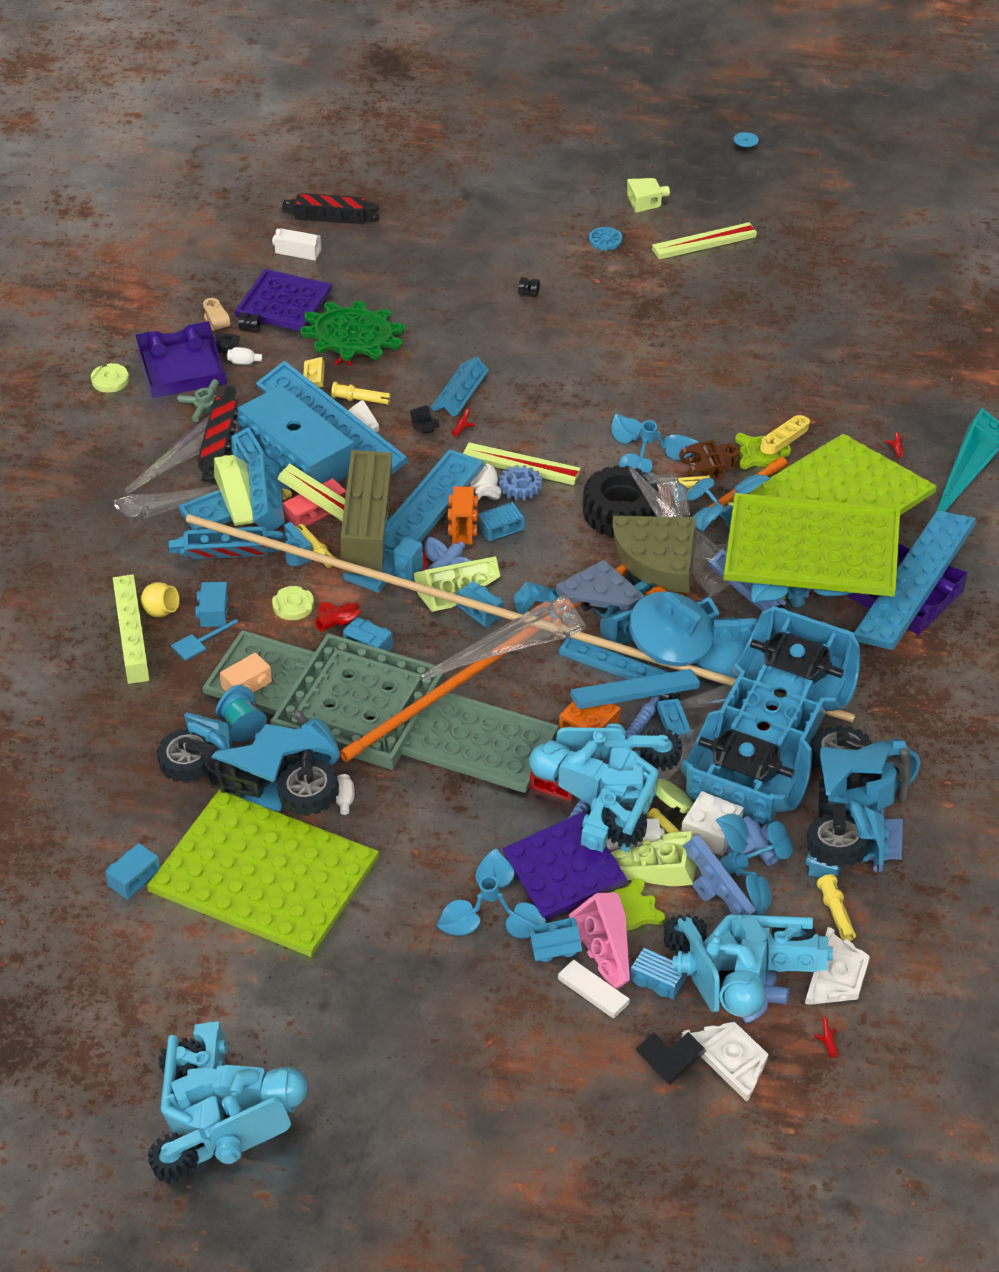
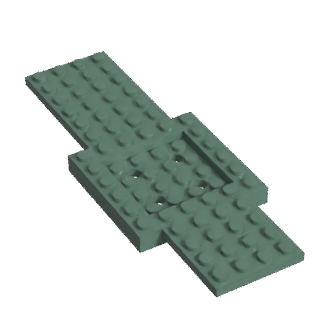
(448, 733)

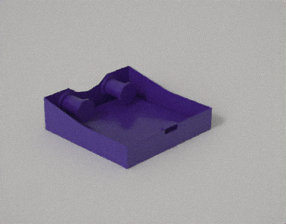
(180, 360)
(944, 593)

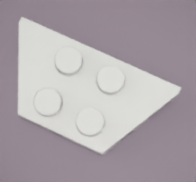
(843, 975)
(733, 1056)

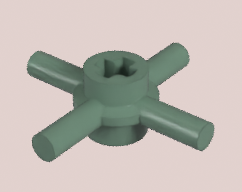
(202, 400)

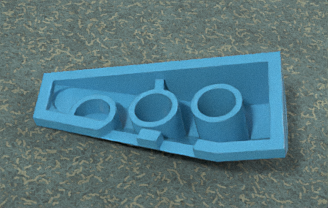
(616, 628)

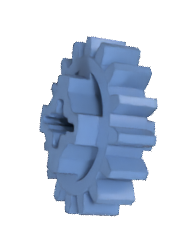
(520, 482)

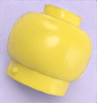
(159, 599)

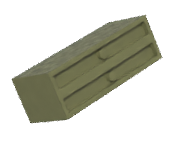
(366, 509)

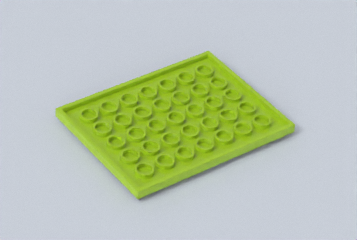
(849, 474)
(813, 544)
(264, 872)

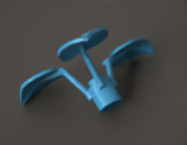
(628, 429)
(708, 514)
(796, 595)
(736, 834)
(493, 873)

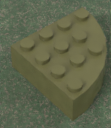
(657, 549)

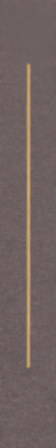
(462, 600)

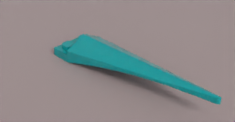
(976, 450)

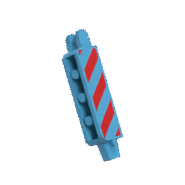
(214, 544)

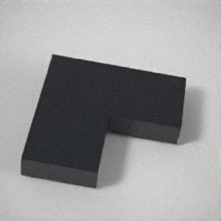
(670, 1061)

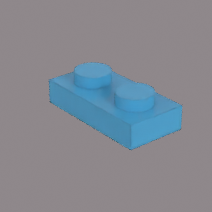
(673, 716)

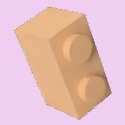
(250, 672)

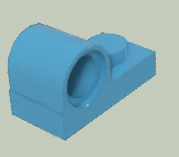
(295, 537)

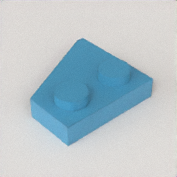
(245, 445)

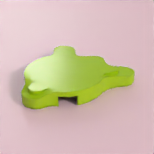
(751, 452)
(638, 908)

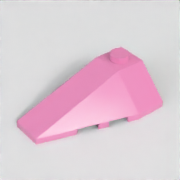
(604, 933)

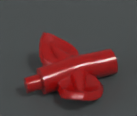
(331, 615)

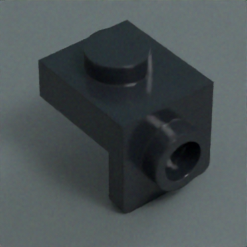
(423, 421)

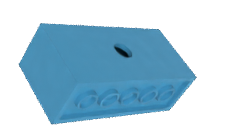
(296, 435)

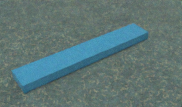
(606, 660)
(634, 689)

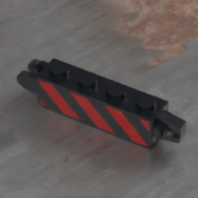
(331, 208)
(218, 432)

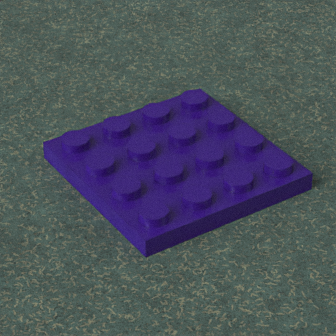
(284, 299)
(560, 870)

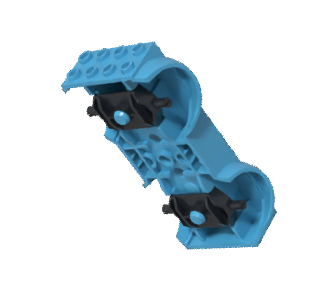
(773, 767)

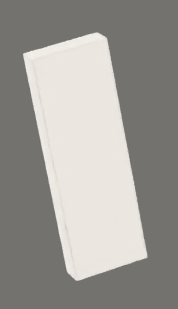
(593, 989)

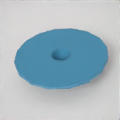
(746, 139)

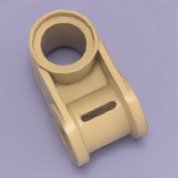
(215, 314)

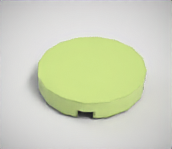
(110, 378)
(293, 603)
(673, 796)

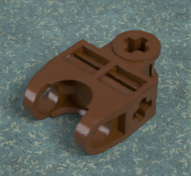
(711, 460)

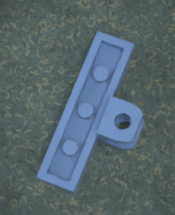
(744, 588)
(715, 878)

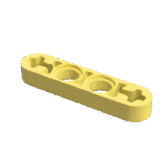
(784, 434)

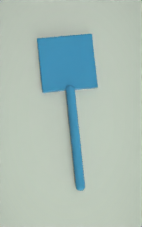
(191, 646)

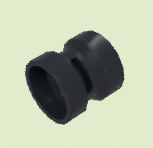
(529, 287)
(250, 322)

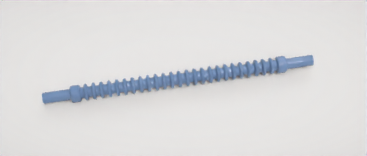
(635, 728)

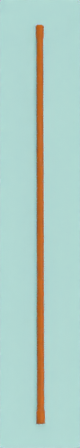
(359, 745)

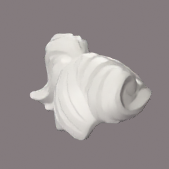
(486, 483)

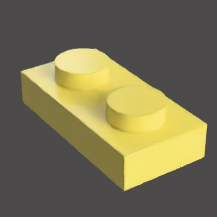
(315, 371)

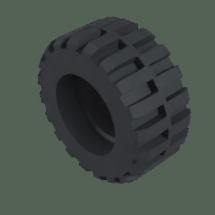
(610, 486)

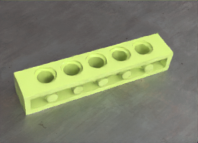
(130, 629)

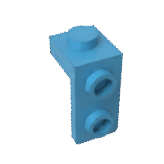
(530, 593)

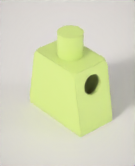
(645, 193)

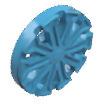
(604, 236)

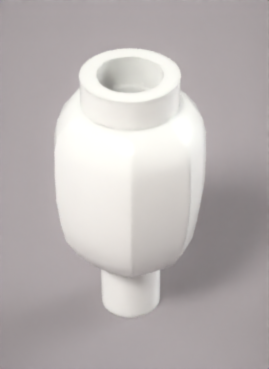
(243, 356)
(346, 793)

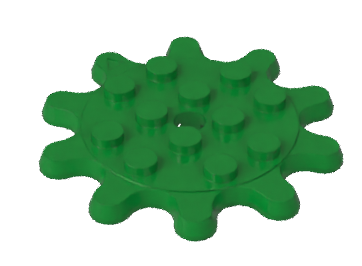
(352, 330)

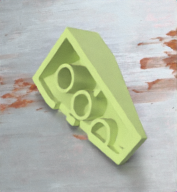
(234, 486)
(454, 578)
(659, 861)

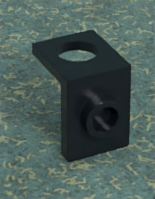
(226, 342)

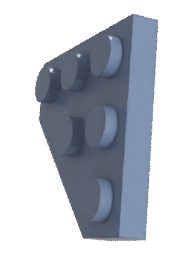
(600, 587)

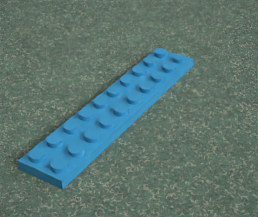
(363, 436)
(423, 509)
(915, 579)

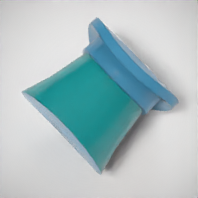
(240, 713)

